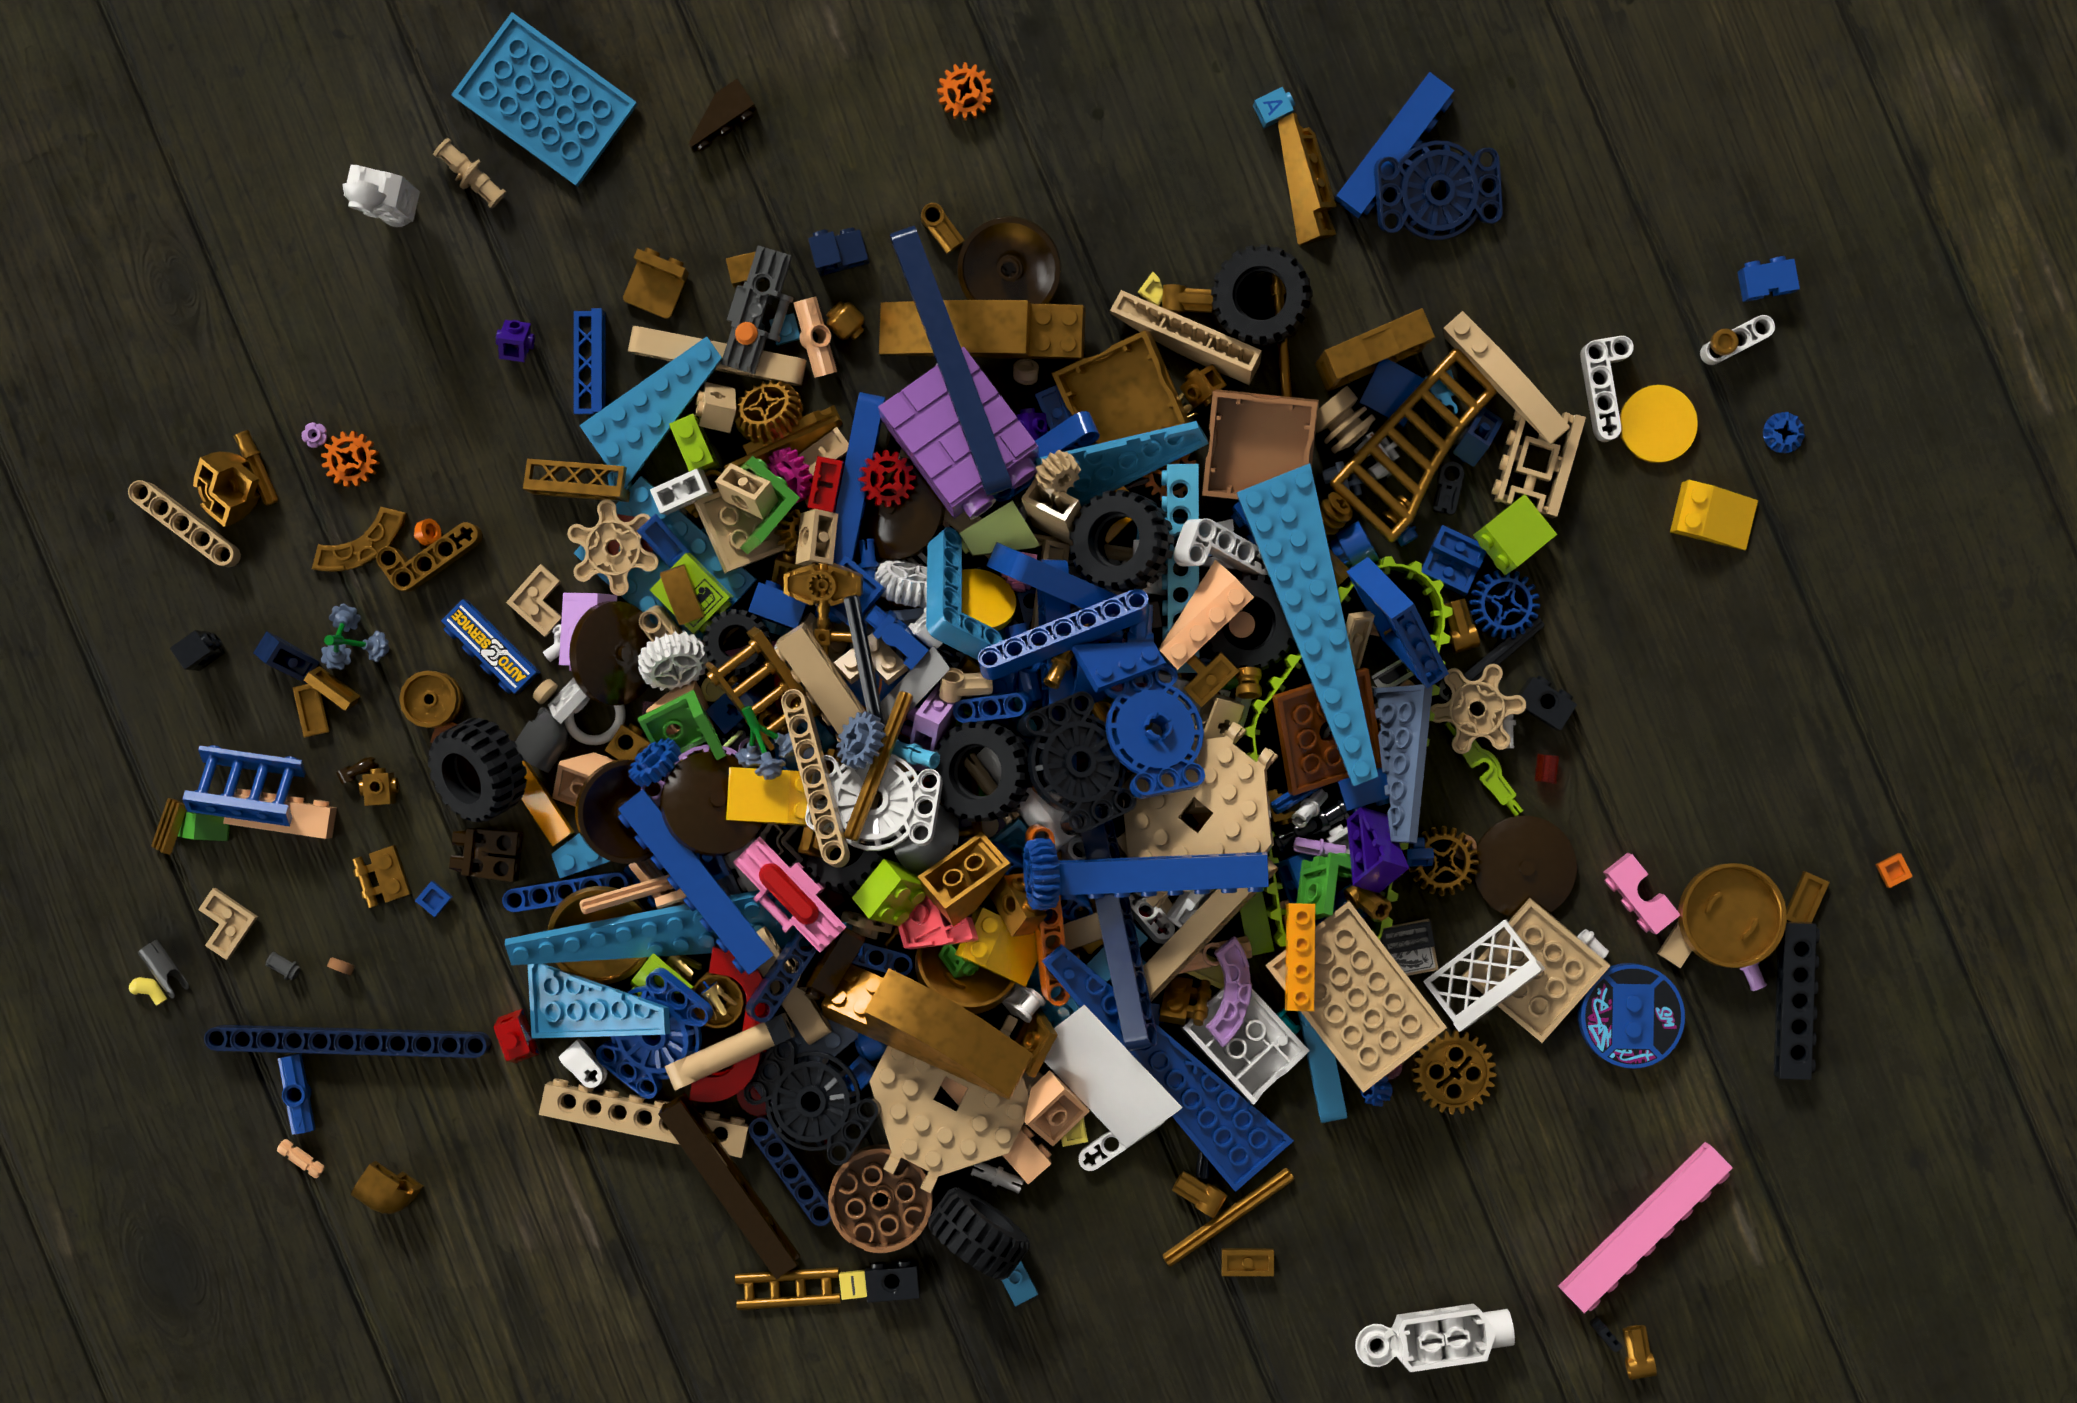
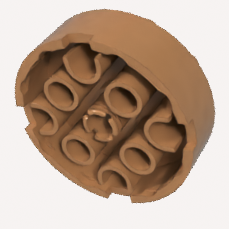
(874, 1225)

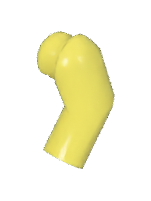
(149, 987)

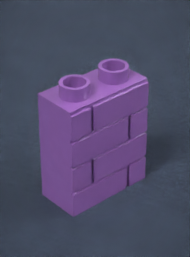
(932, 438)

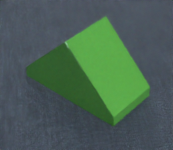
(204, 827)

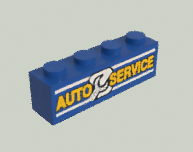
(490, 646)

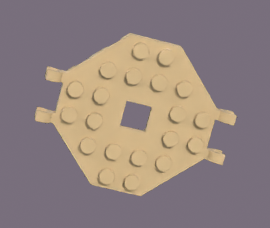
(1231, 789)
(934, 1133)

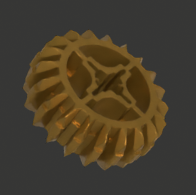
(768, 412)
(1461, 874)

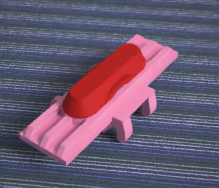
(793, 890)

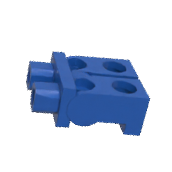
(896, 634)

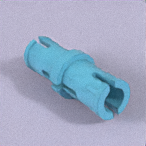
(915, 754)

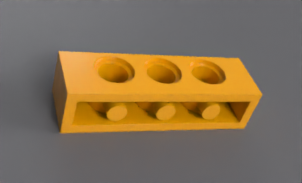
(1300, 957)

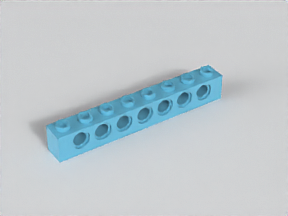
(1189, 476)

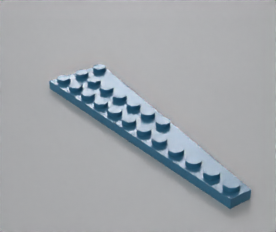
(1296, 554)
(639, 935)

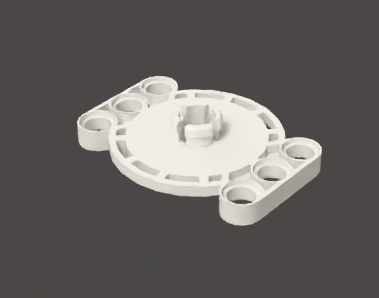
(898, 807)

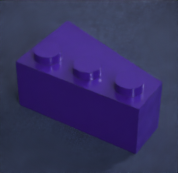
(1373, 856)

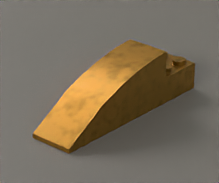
(990, 329)
(927, 1028)

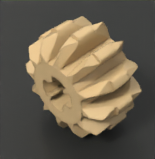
(1057, 472)

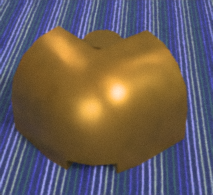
(226, 487)
(384, 1190)

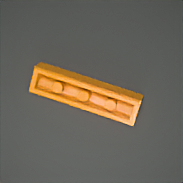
(544, 808)

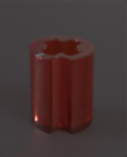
(1546, 768)

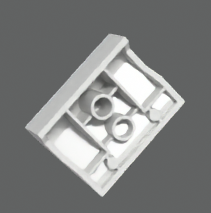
(1257, 1052)

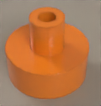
(427, 531)

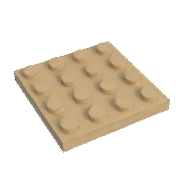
(1567, 977)

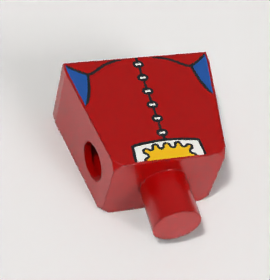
(515, 1037)

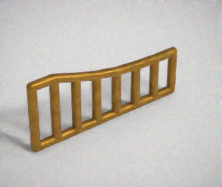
(1430, 467)

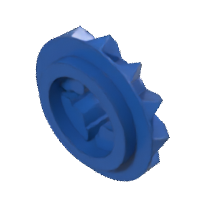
(1774, 439)

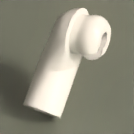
(553, 651)

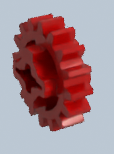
(895, 486)

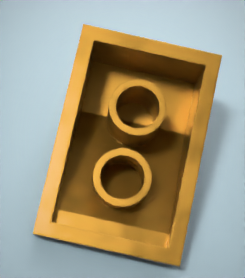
(964, 878)

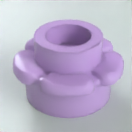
(321, 437)

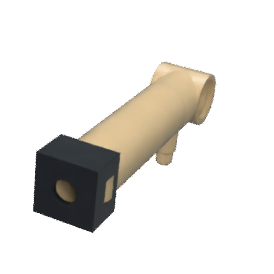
(729, 1051)

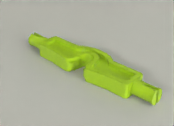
(1492, 778)

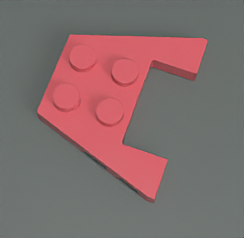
(931, 928)

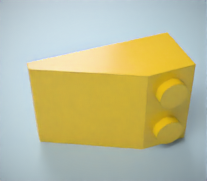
(1713, 515)
(766, 801)
(998, 950)

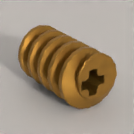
(1335, 514)

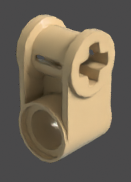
(665, 623)

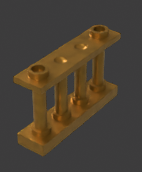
(772, 665)

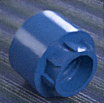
(1353, 545)

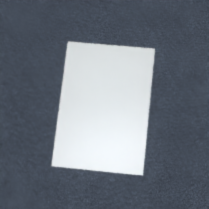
(1108, 1078)

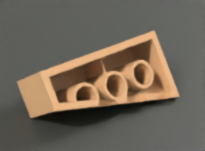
(1208, 610)

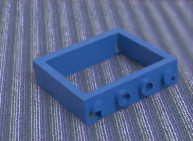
(1395, 611)

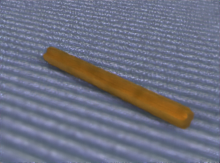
(878, 766)
(1228, 1217)

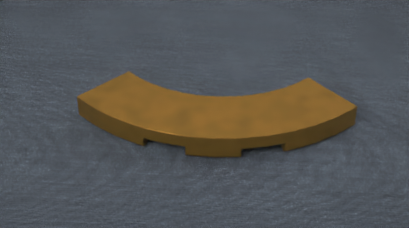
(365, 548)

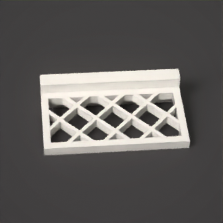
(1498, 993)

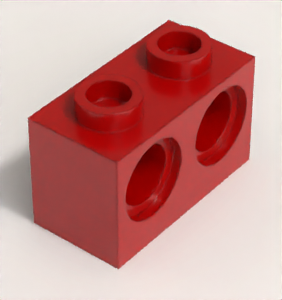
(826, 484)

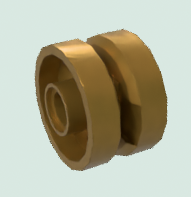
(446, 703)

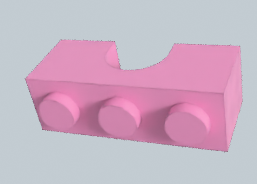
(1625, 877)

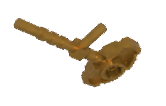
(824, 586)

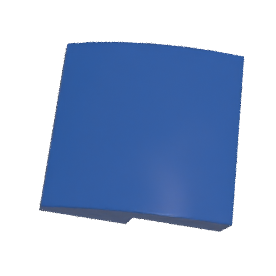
(1389, 389)
(1453, 560)

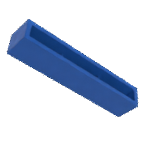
(1399, 137)

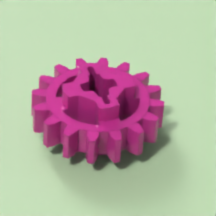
(793, 470)

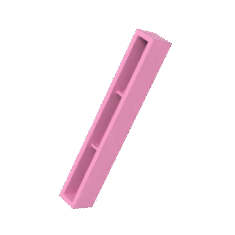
(1645, 1227)

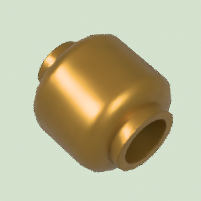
(845, 321)

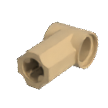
(958, 684)

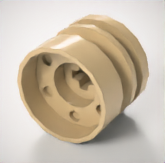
(1342, 420)

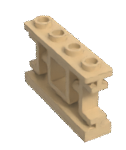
(1560, 465)

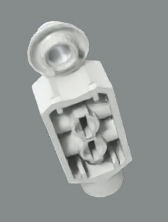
(381, 195)
(1437, 1338)

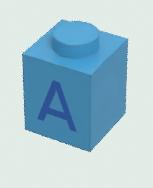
(1273, 107)

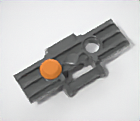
(748, 308)

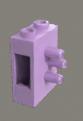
(573, 608)
(930, 723)

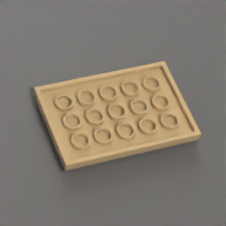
(1363, 1000)

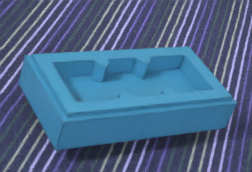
(1020, 1285)

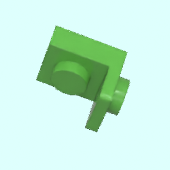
(956, 965)

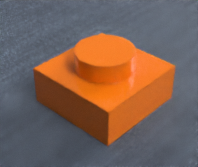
(1893, 870)

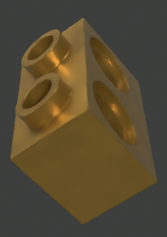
(639, 742)

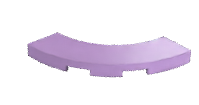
(1236, 992)

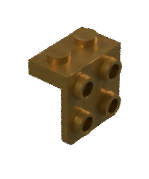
(655, 283)

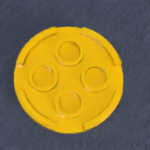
(1658, 423)
(987, 598)

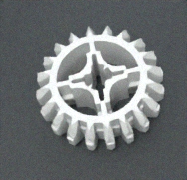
(903, 582)
(672, 661)

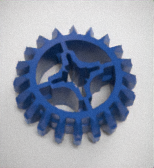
(1493, 600)
(1041, 874)

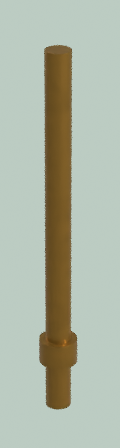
(1278, 291)

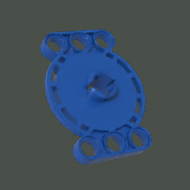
(1144, 750)
(651, 1055)

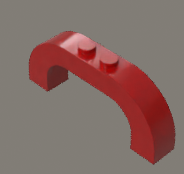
(731, 1081)

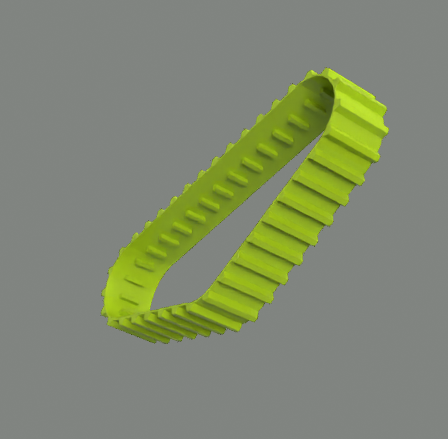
(1438, 636)

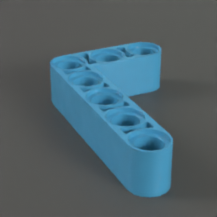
(944, 599)
(1323, 1075)

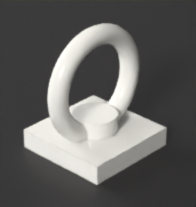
(571, 701)

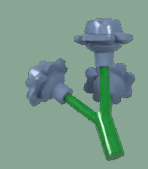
(336, 653)
(752, 757)

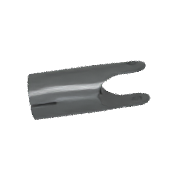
(161, 966)

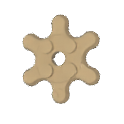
(596, 540)
(1472, 726)

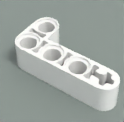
(1607, 390)
(1218, 542)

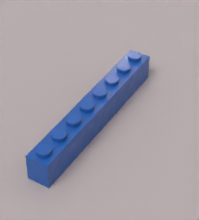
(1163, 874)
(696, 882)

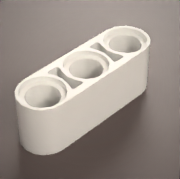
(1749, 337)

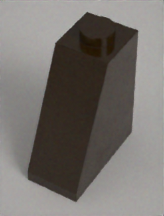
(829, 967)

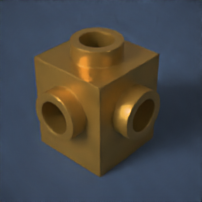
(1201, 384)
(388, 787)

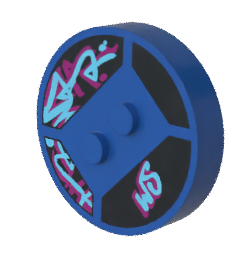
(1632, 1016)

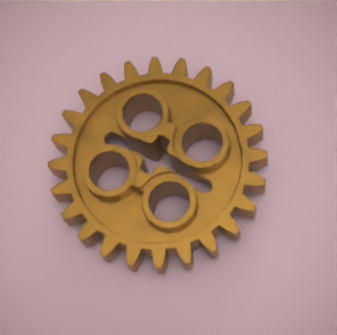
(1469, 1089)

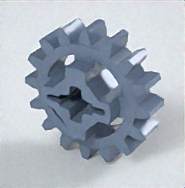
(860, 740)

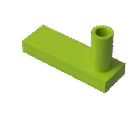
(1256, 925)

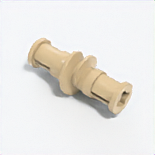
(469, 173)

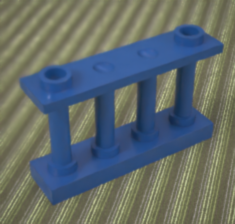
(238, 808)

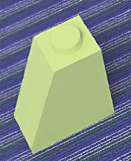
(1001, 526)

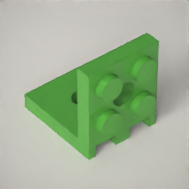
(786, 498)
(693, 723)
(1319, 881)

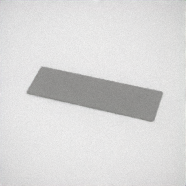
(917, 681)

